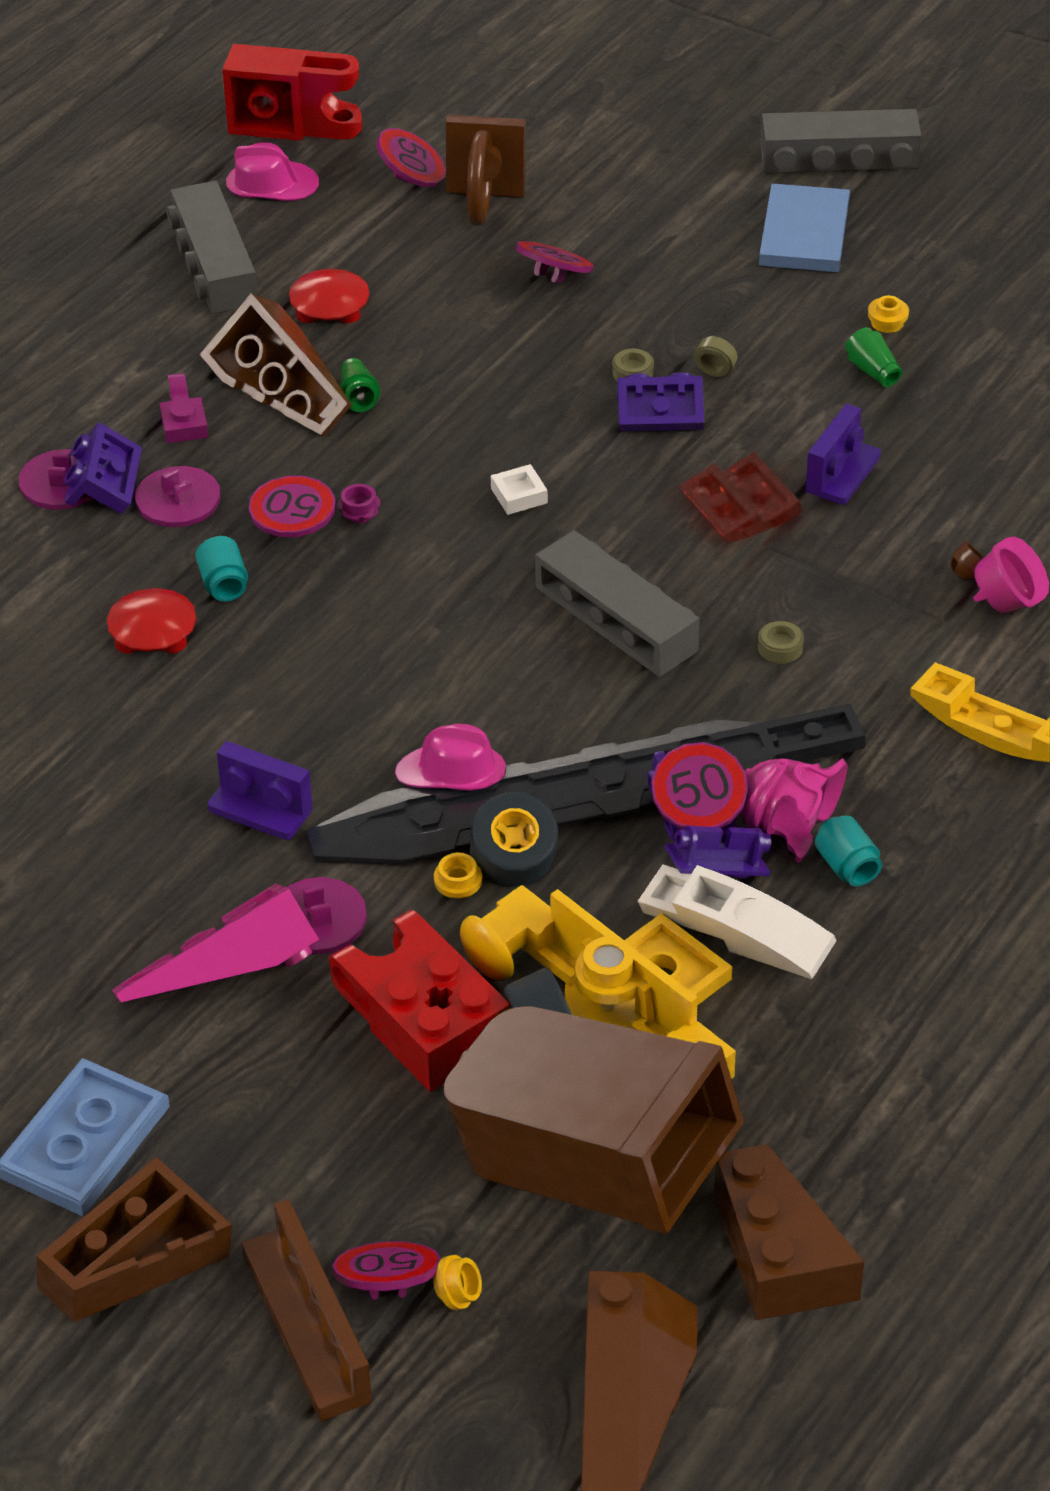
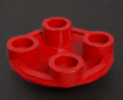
(329, 296)
(151, 621)

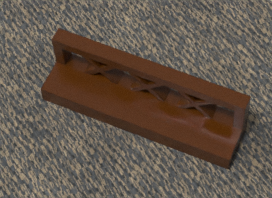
(308, 1316)

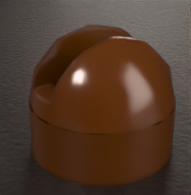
(965, 560)

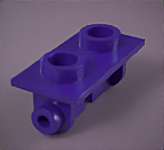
(735, 857)

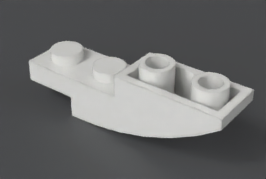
(741, 916)

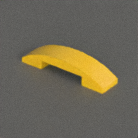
(1001, 727)

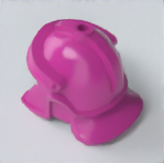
(790, 797)

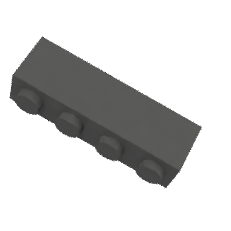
(840, 140)
(211, 246)
(617, 603)

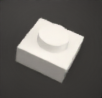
(519, 489)

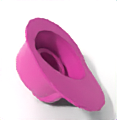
(268, 173)
(1011, 576)
(454, 759)

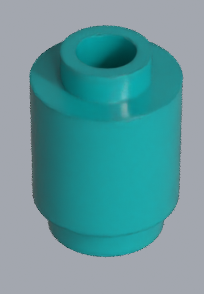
(222, 568)
(848, 850)

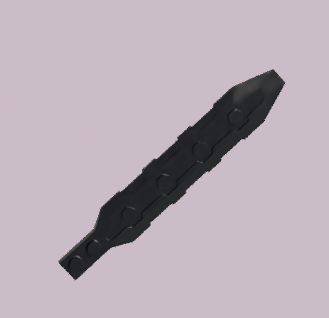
(595, 783)

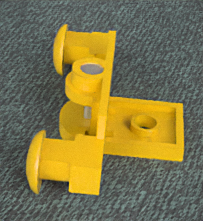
(603, 973)

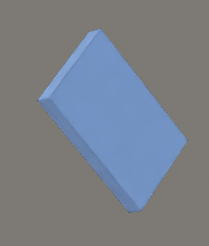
(804, 228)
(82, 1136)

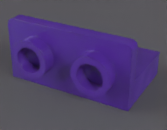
(660, 402)
(840, 459)
(103, 468)
(261, 791)

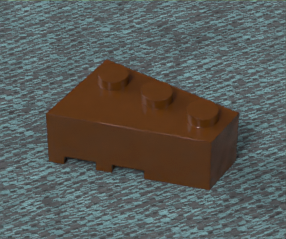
(782, 1238)
(132, 1243)

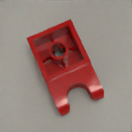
(289, 93)
(418, 999)

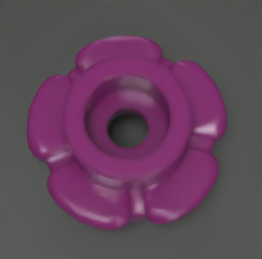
(359, 503)

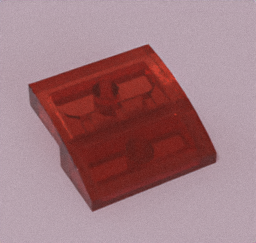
(741, 498)

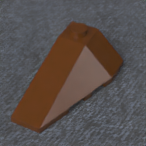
(276, 365)
(635, 1367)

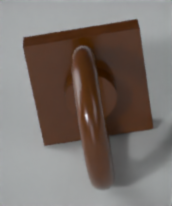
(485, 160)

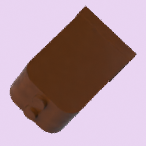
(593, 1113)

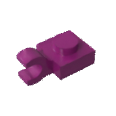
(182, 417)

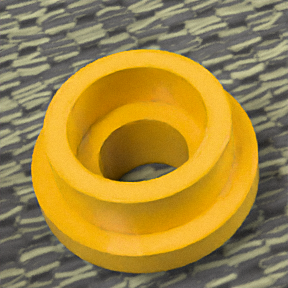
(888, 314)
(457, 876)
(457, 1281)

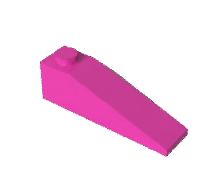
(254, 938)

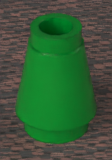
(872, 355)
(358, 385)

